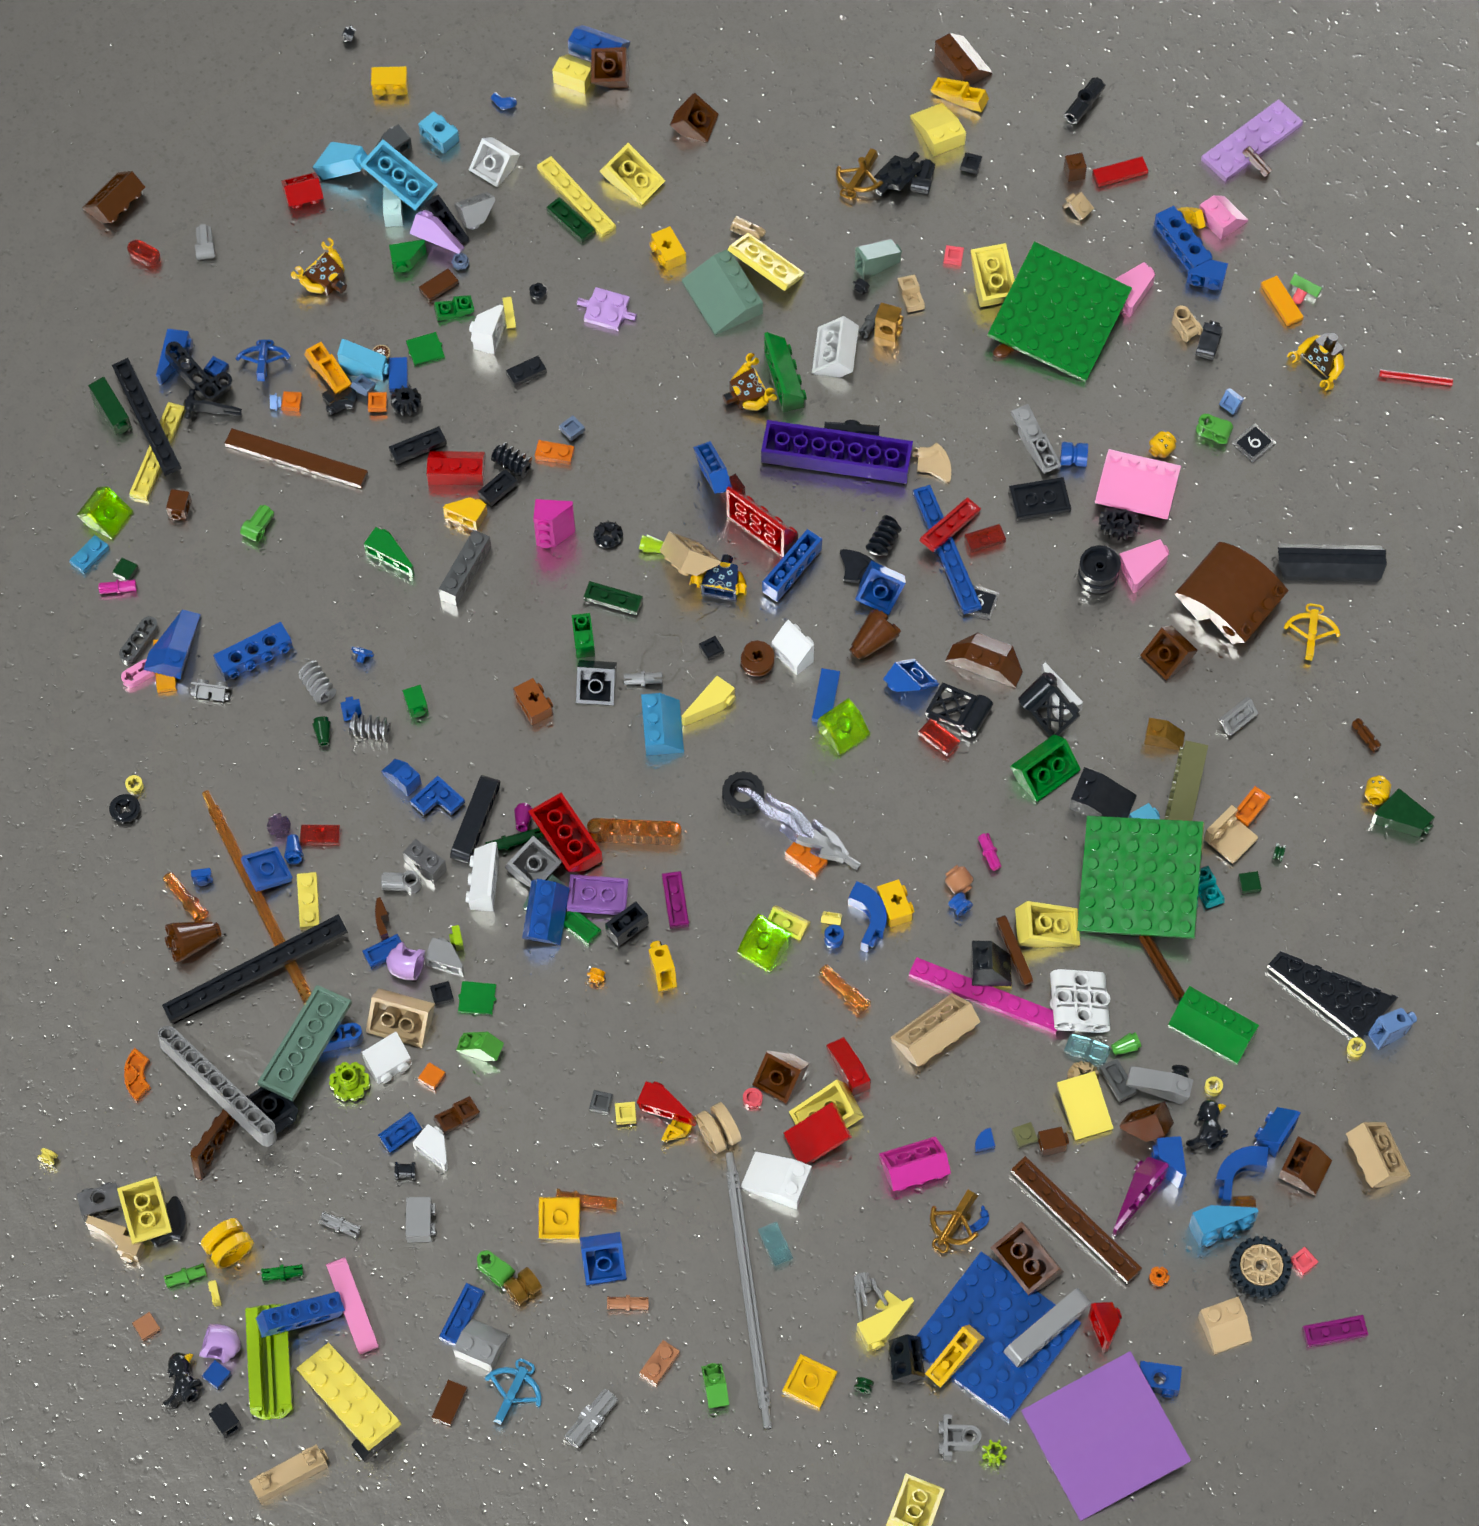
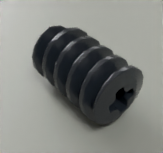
(511, 460)
(884, 536)

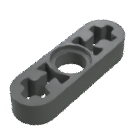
(138, 632)

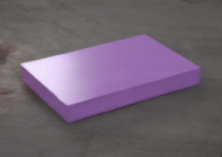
(597, 894)

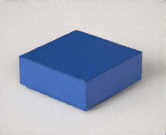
(215, 366)
(216, 1374)

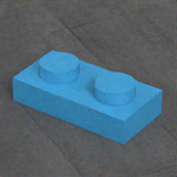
(89, 554)

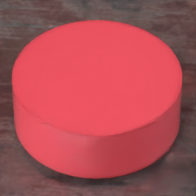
(752, 1098)

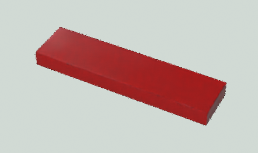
(950, 524)

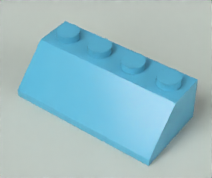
(399, 175)

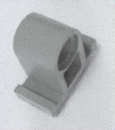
(955, 1439)

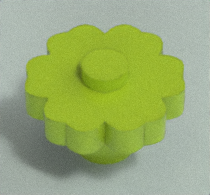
(349, 1081)

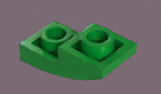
(453, 309)

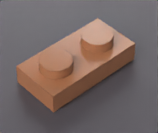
(659, 1363)

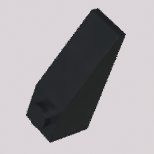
(442, 212)

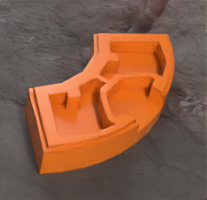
(135, 1074)

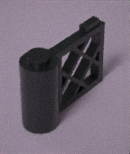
(1041, 692)
(972, 716)

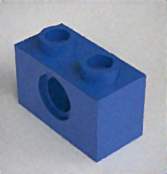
(1169, 1373)

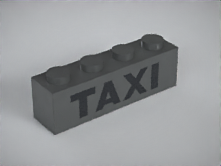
(465, 568)

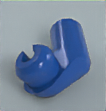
(503, 103)

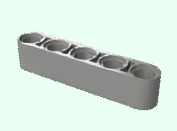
(1047, 1327)

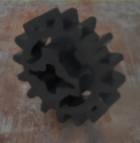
(1118, 522)

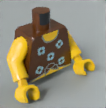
(324, 273)
(748, 389)

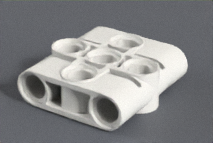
(1092, 989)

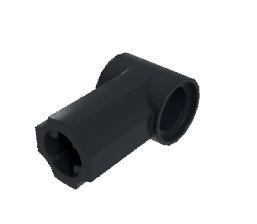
(922, 181)

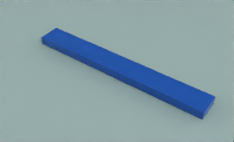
(948, 552)

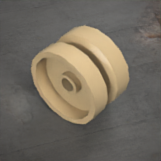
(718, 1127)

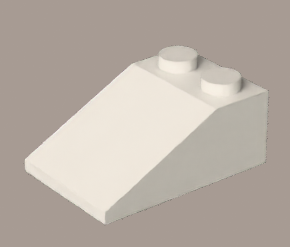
(777, 1178)

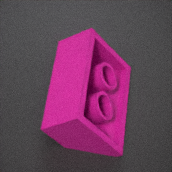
(553, 522)
(915, 1163)

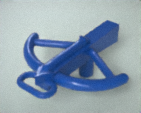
(262, 361)

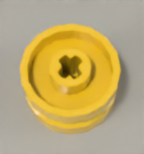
(227, 1243)

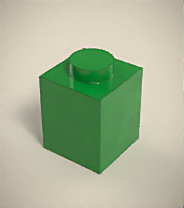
(415, 701)

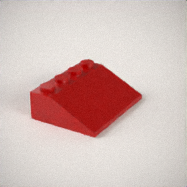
(760, 522)

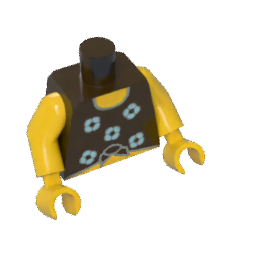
(1324, 355)

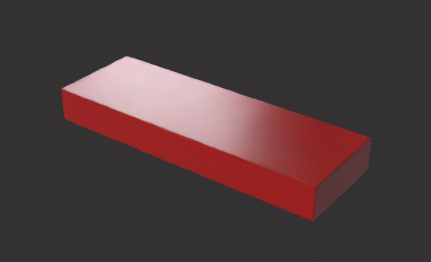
(1120, 171)

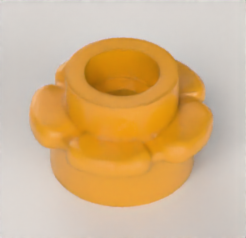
(596, 975)

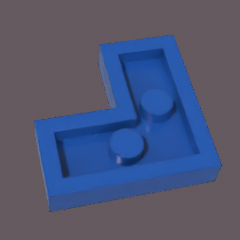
(437, 793)

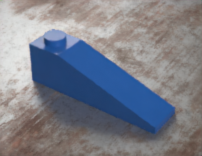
(172, 649)

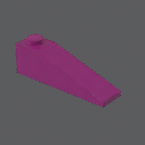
(1145, 1181)

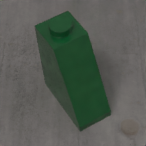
(109, 406)
(1404, 815)

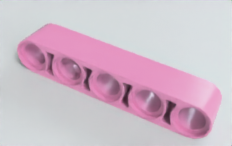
(353, 1306)

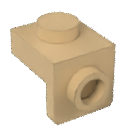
(1079, 205)

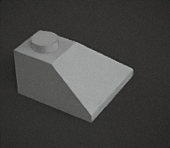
(475, 209)

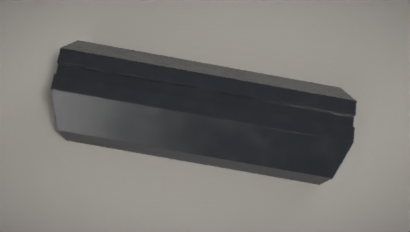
(1332, 562)

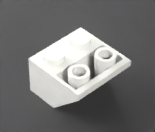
(793, 648)

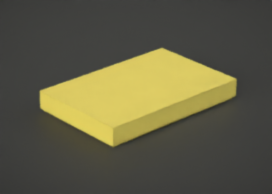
(1084, 1105)

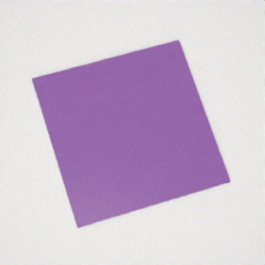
(1105, 1435)

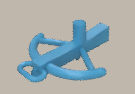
(521, 1374)

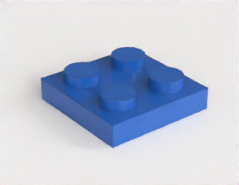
(266, 869)

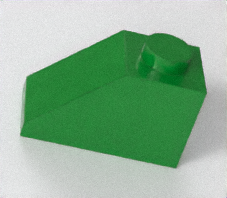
(406, 254)

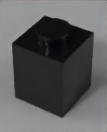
(225, 1420)

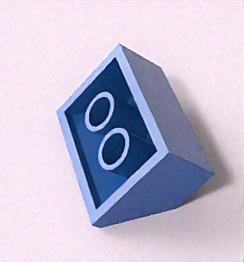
(585, 38)
(546, 912)

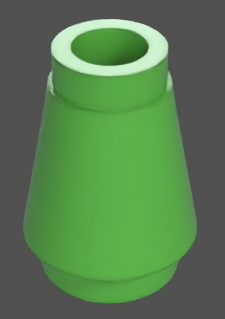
(1126, 1044)

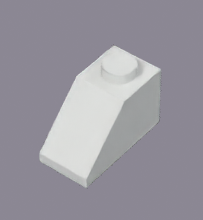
(432, 1146)

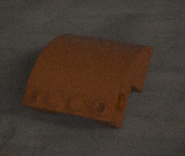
(1231, 591)

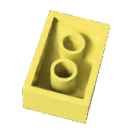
(939, 129)
(632, 174)
(992, 274)
(1046, 925)
(835, 1092)
(144, 1210)
(915, 1503)

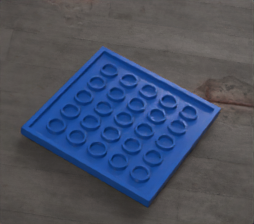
(1000, 1311)

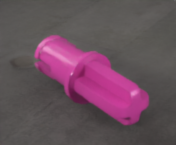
(117, 587)
(989, 851)

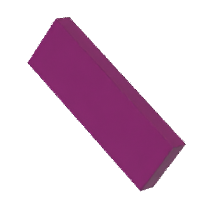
(675, 900)
(1335, 1331)

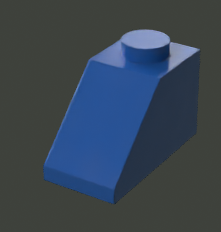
(402, 776)

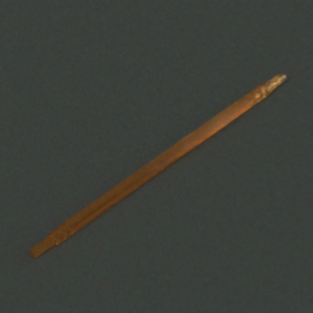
(257, 897)

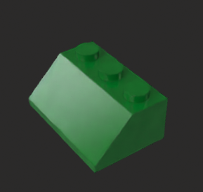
(1045, 767)

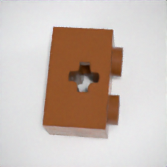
(533, 701)

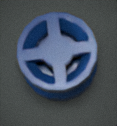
(960, 904)
(834, 941)

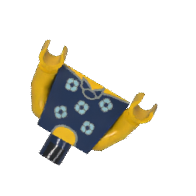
(722, 580)

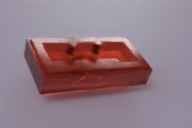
(985, 538)
(320, 835)

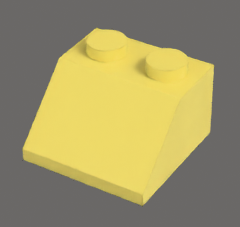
(572, 73)

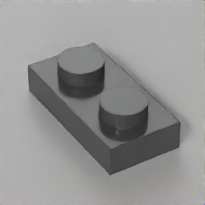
(1116, 1079)

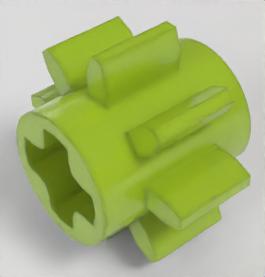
(997, 1448)

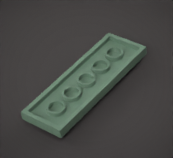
(304, 1043)

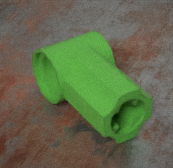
(255, 527)

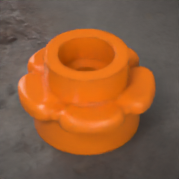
(1159, 1281)

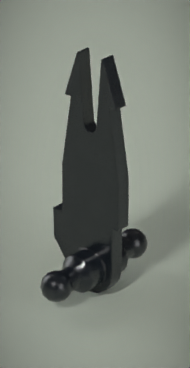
(207, 406)

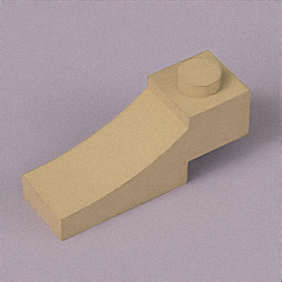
(119, 1236)

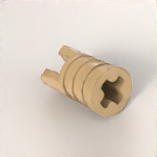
(743, 227)

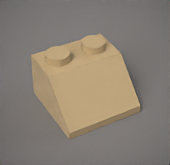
(1225, 1325)

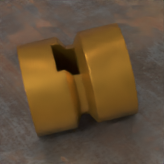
(524, 1284)

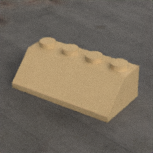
(935, 1029)

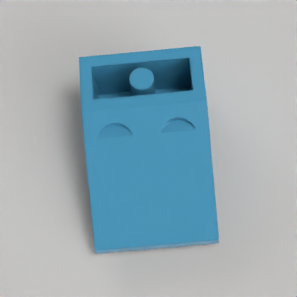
(1220, 1221)

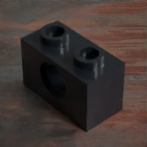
(626, 924)

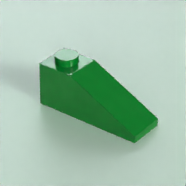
(385, 548)

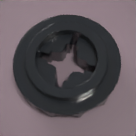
(606, 541)
(124, 800)

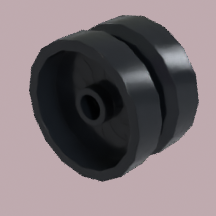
(1099, 569)

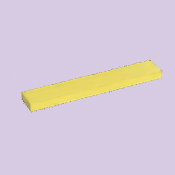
(576, 196)
(150, 467)

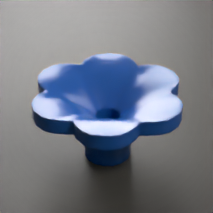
(362, 653)

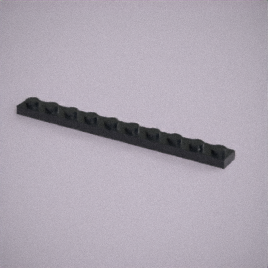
(254, 968)

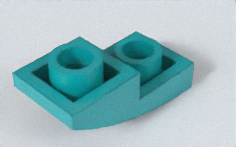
(1208, 889)

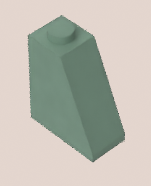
(876, 258)

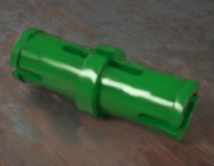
(282, 1272)

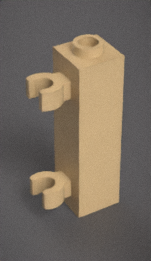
(289, 1473)

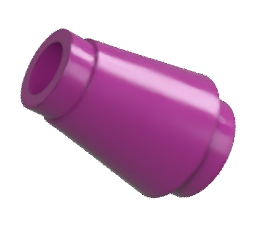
(522, 817)

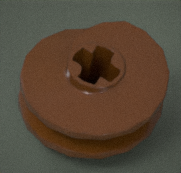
(757, 658)

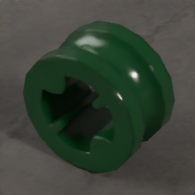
(1279, 852)
(863, 1385)

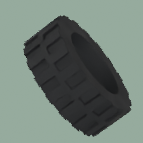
(732, 783)

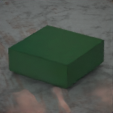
(125, 569)
(1249, 882)

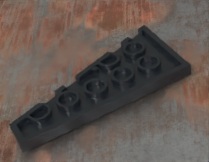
(1340, 997)

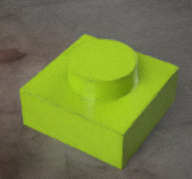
(456, 939)

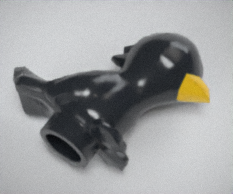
(1210, 1131)
(184, 1386)

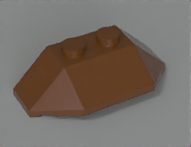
(987, 658)

